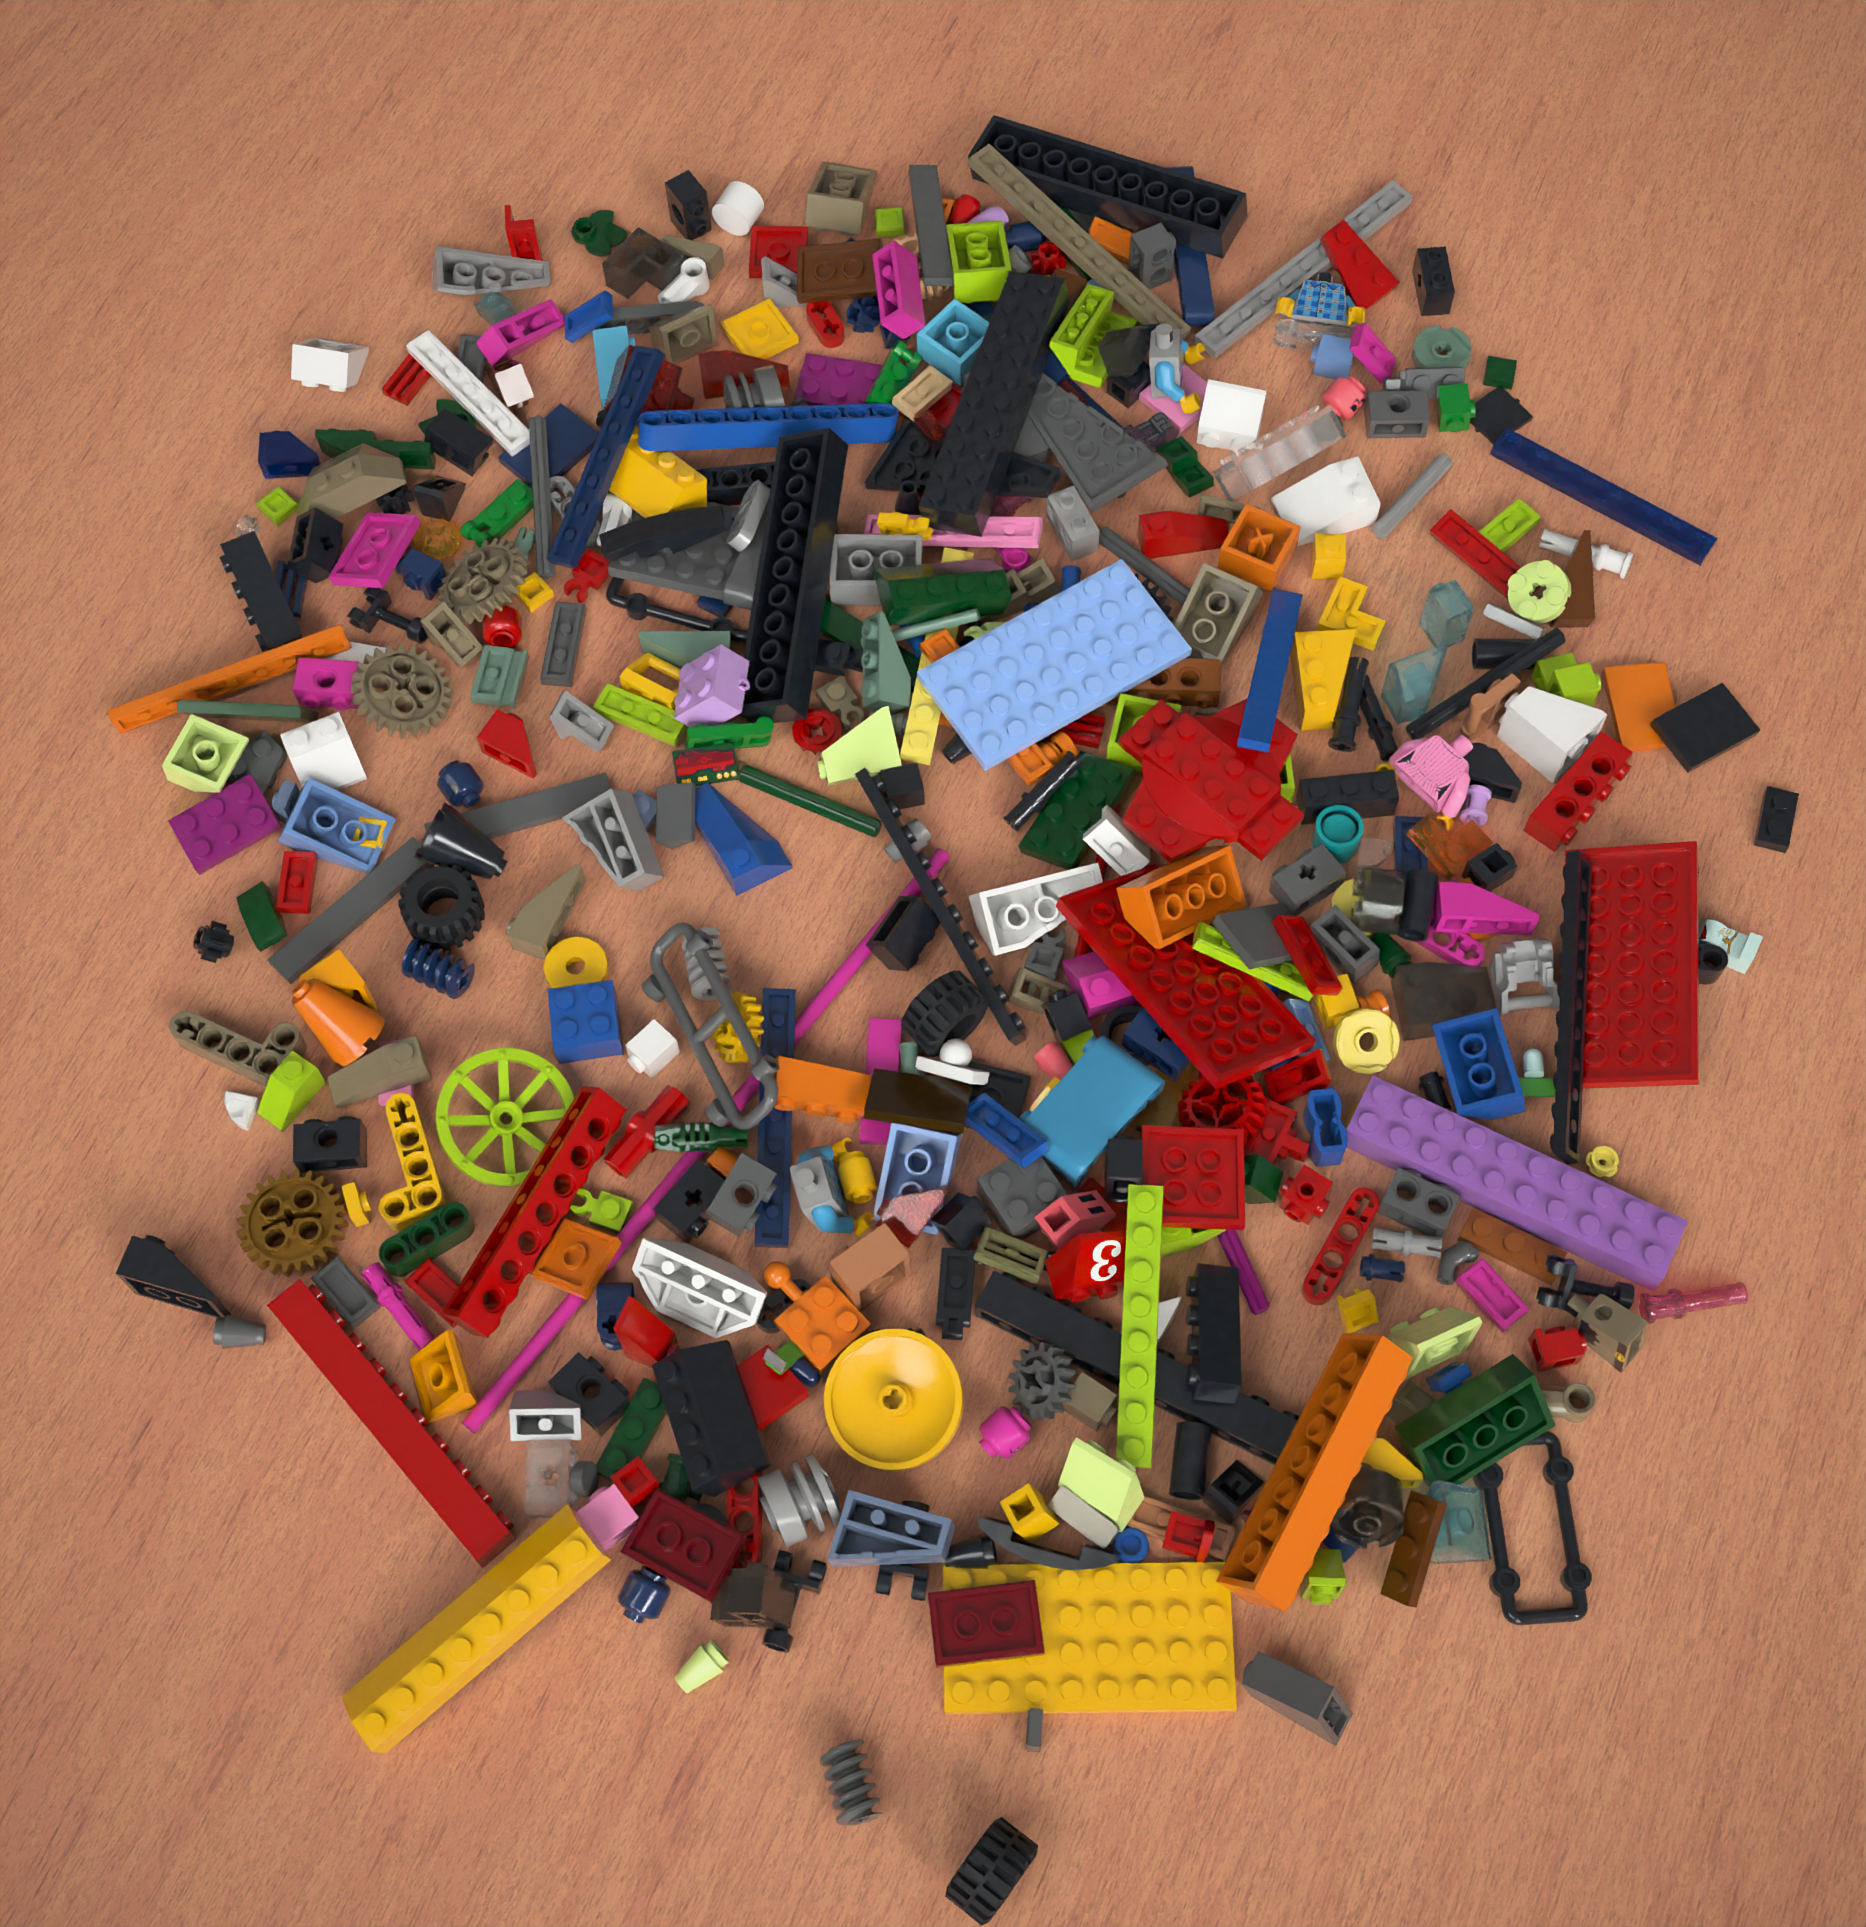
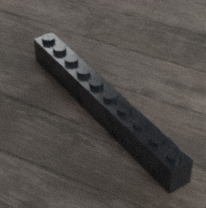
(1097, 1350)

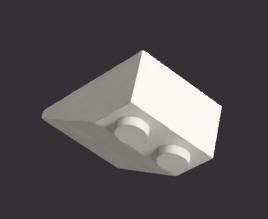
(1330, 501)

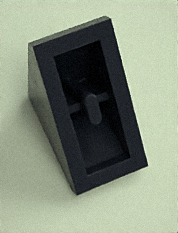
(439, 497)
(1232, 1491)

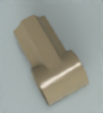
(1558, 1401)

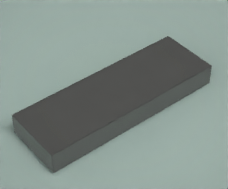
(563, 644)

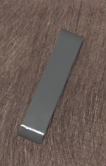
(742, 580)

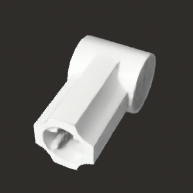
(689, 283)
(614, 514)

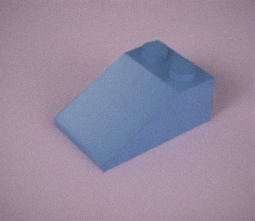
(326, 823)
(916, 1161)

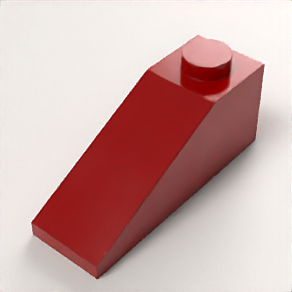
(1179, 533)
(643, 1334)

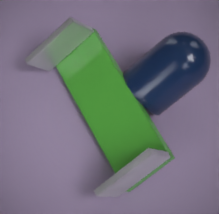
(788, 1356)

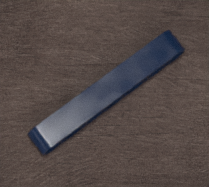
(1193, 279)

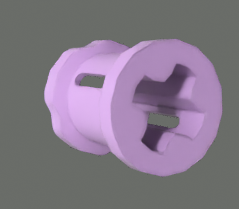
(1476, 805)

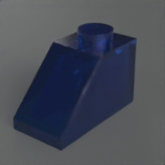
(285, 455)

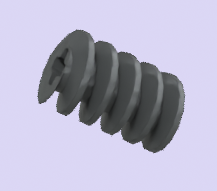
(850, 1784)

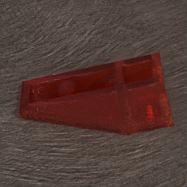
(718, 364)

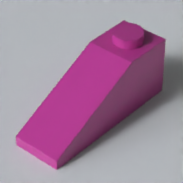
(520, 332)
(1475, 910)

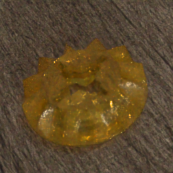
(438, 549)

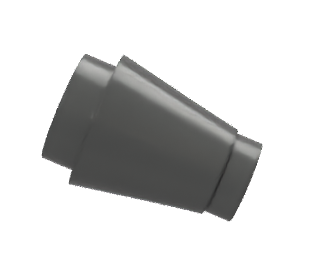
(238, 1332)

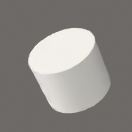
(738, 208)

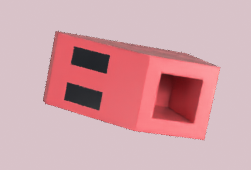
(1073, 1216)

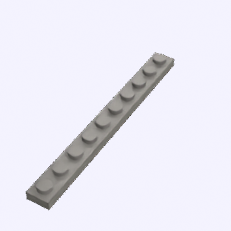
(1305, 266)

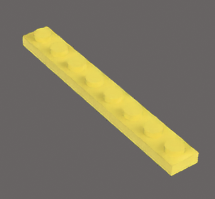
(924, 712)

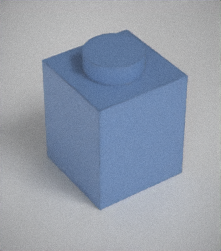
(1332, 357)

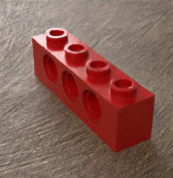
(1602, 755)

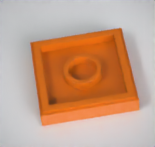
(576, 1258)

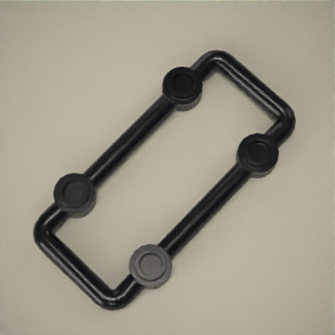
(638, 608)
(1505, 1580)

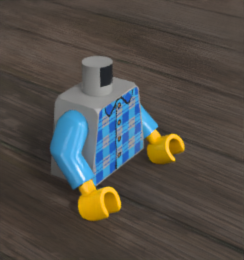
(1321, 304)
(1167, 363)
(821, 1192)

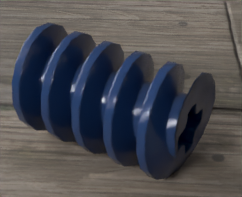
(435, 970)

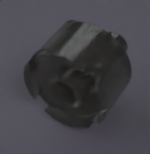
(1378, 900)
(1371, 1510)

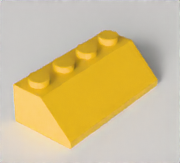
(657, 481)

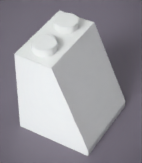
(1549, 730)

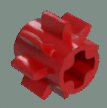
(1048, 259)

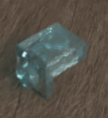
(494, 307)

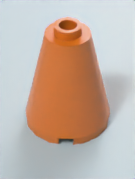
(336, 1020)

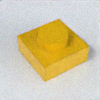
(357, 1204)

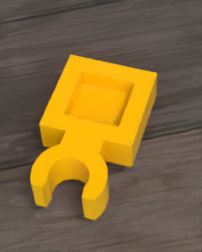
(900, 524)

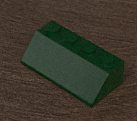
(941, 590)
(1476, 1423)

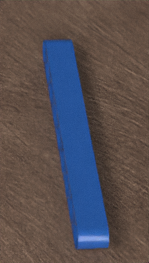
(763, 426)

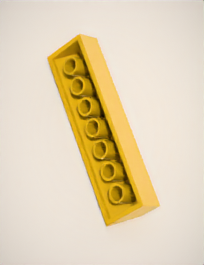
(474, 1630)

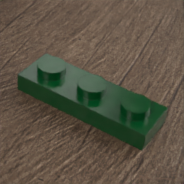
(634, 1429)

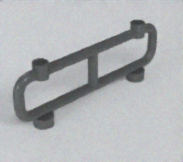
(659, 985)

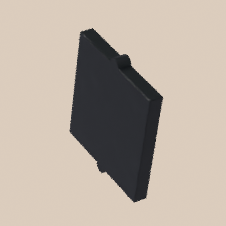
(1497, 412)

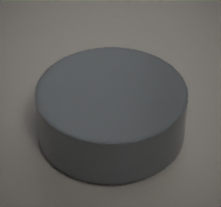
(584, 1478)

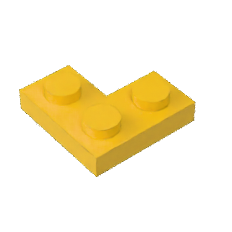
(1343, 613)

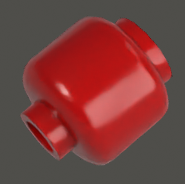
(503, 628)

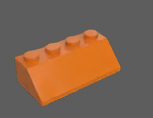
(1182, 894)

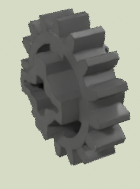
(1042, 1381)

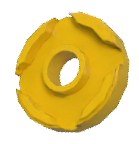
(572, 951)

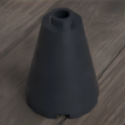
(459, 842)

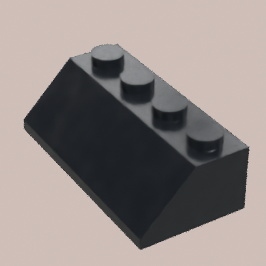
(711, 1417)

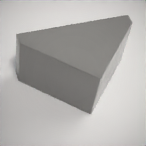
(779, 284)

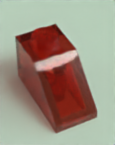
(910, 1212)

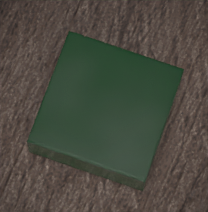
(1499, 372)

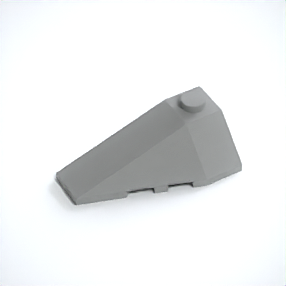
(478, 272)

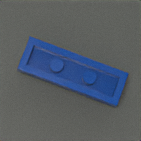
(1005, 1131)

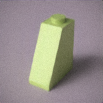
(866, 746)

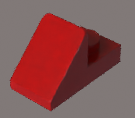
(1298, 1077)

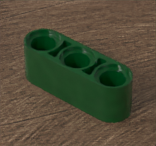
(409, 1239)

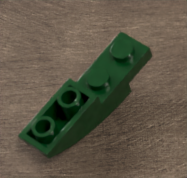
(412, 454)

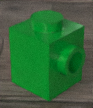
(1454, 407)

